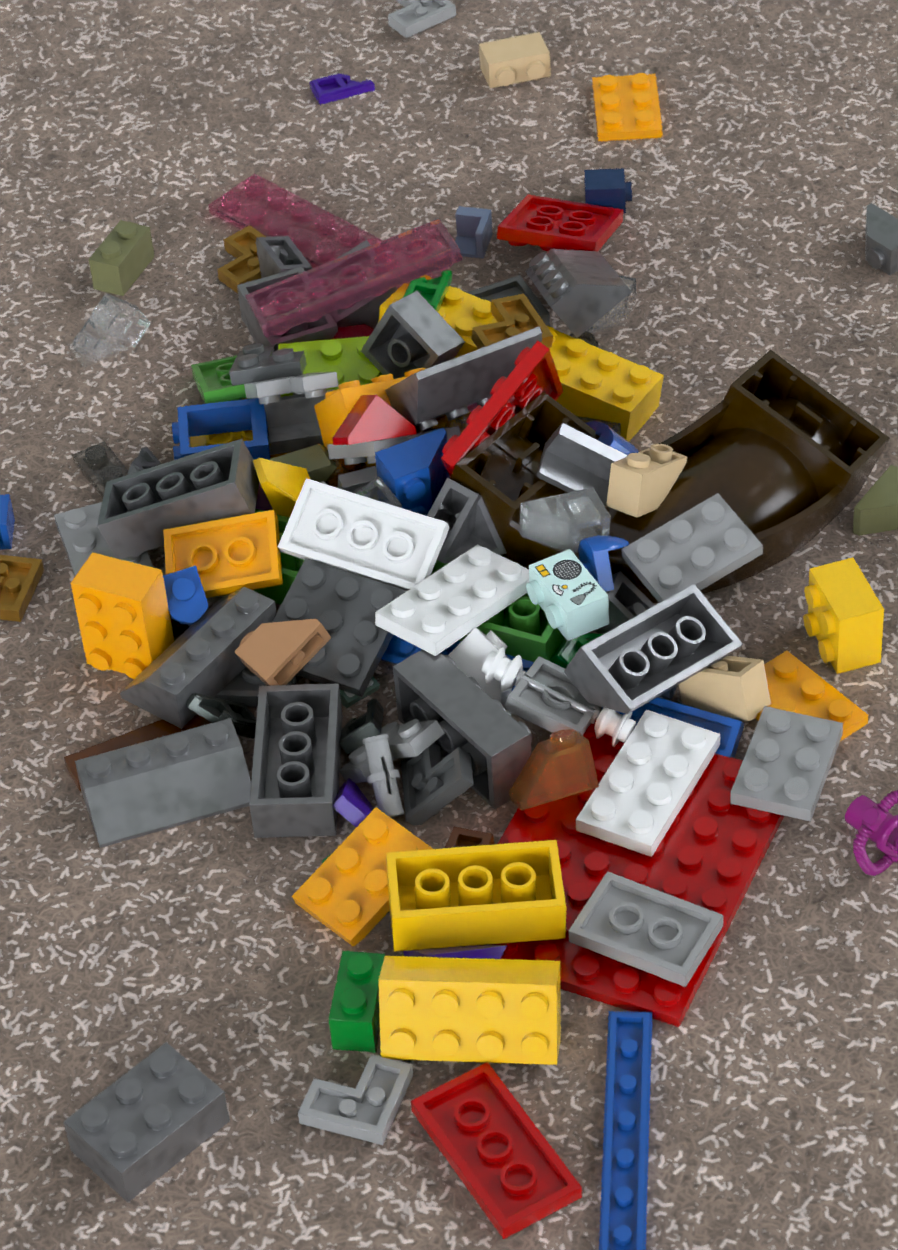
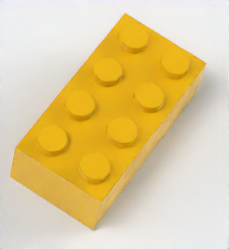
(476, 895)
(470, 1010)

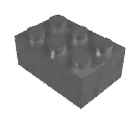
(147, 1121)

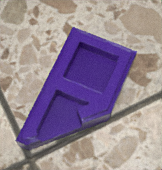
(338, 87)
(352, 803)

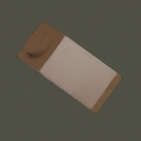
(281, 649)

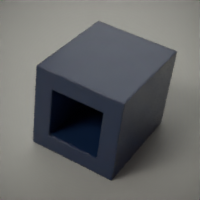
(607, 188)

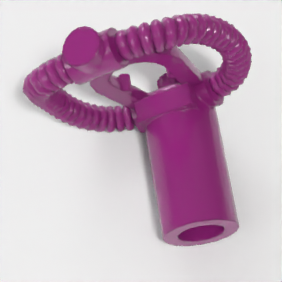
(879, 826)

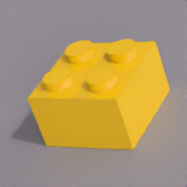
(844, 616)

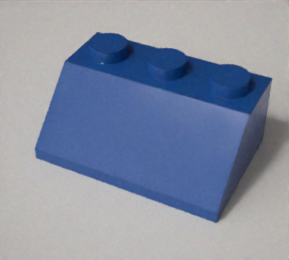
(415, 470)

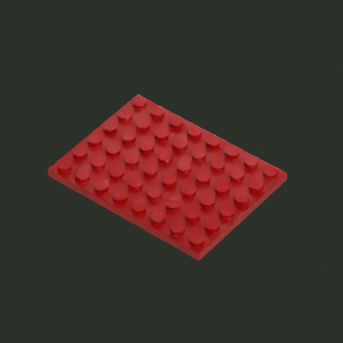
(701, 859)

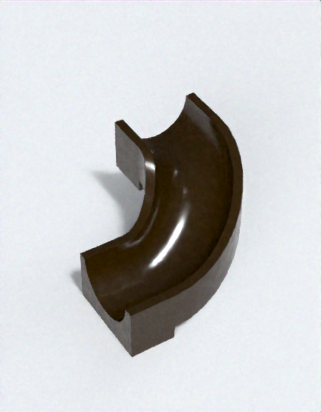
(771, 449)

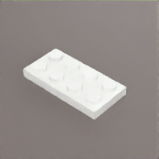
(363, 535)
(454, 600)
(648, 782)

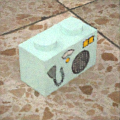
(568, 595)

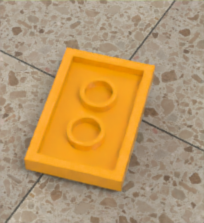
(627, 107)
(228, 552)
(802, 691)
(352, 883)

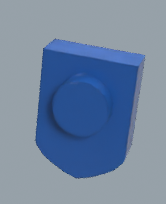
(595, 558)
(185, 595)

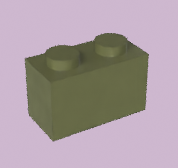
(121, 258)

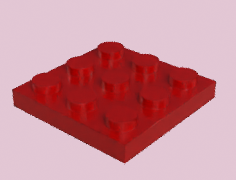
(559, 224)

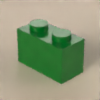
(355, 1002)

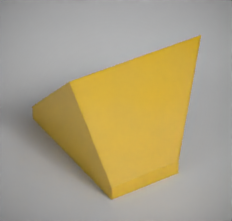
(280, 483)

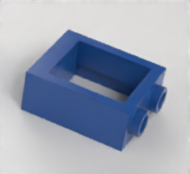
(221, 418)

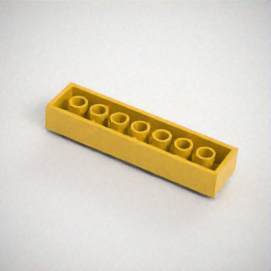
(593, 380)

